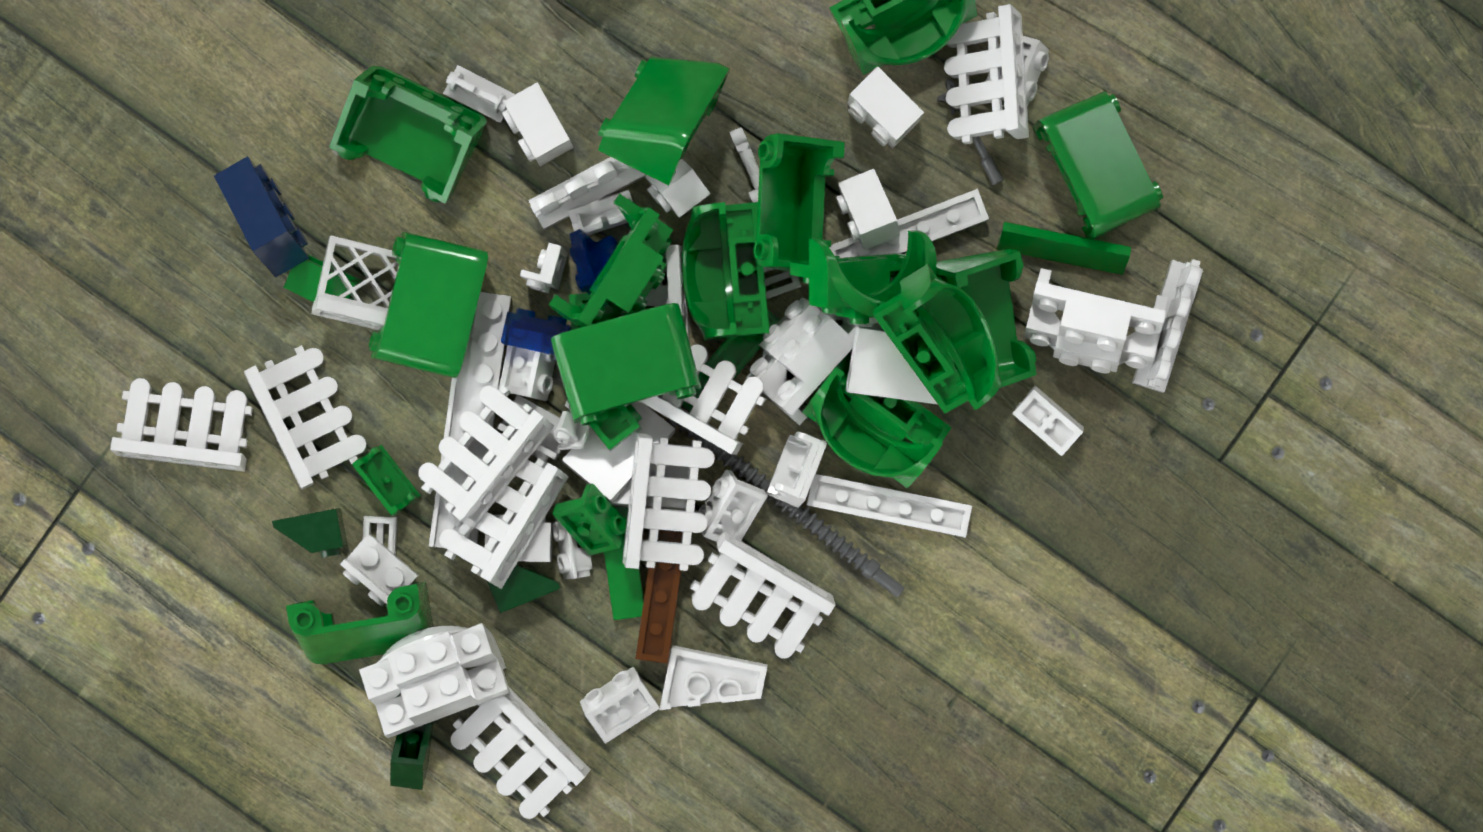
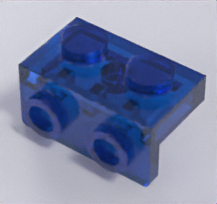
(589, 257)
(532, 333)

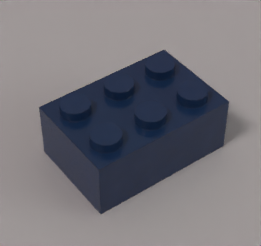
(263, 216)

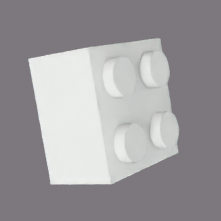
(883, 108)
(538, 124)

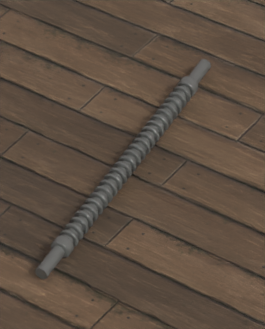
(869, 568)

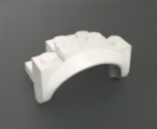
(1093, 327)
(809, 348)
(433, 676)

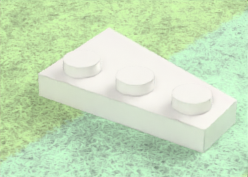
(707, 677)

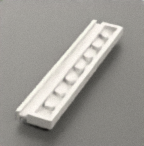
(479, 369)

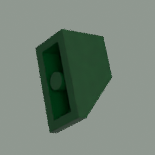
(316, 531)
(521, 587)
(411, 757)

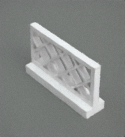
(354, 310)

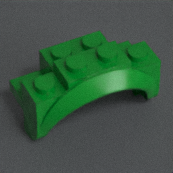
(901, 28)
(629, 272)
(721, 274)
(860, 283)
(942, 326)
(871, 429)

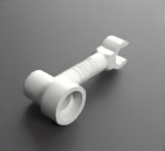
(746, 154)

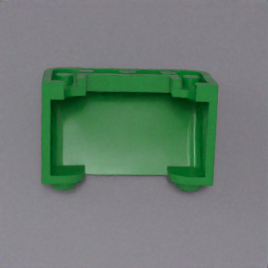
(662, 114)
(408, 130)
(1099, 164)
(791, 196)
(987, 281)
(430, 305)
(625, 361)
(331, 642)

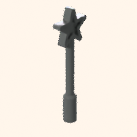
(987, 161)

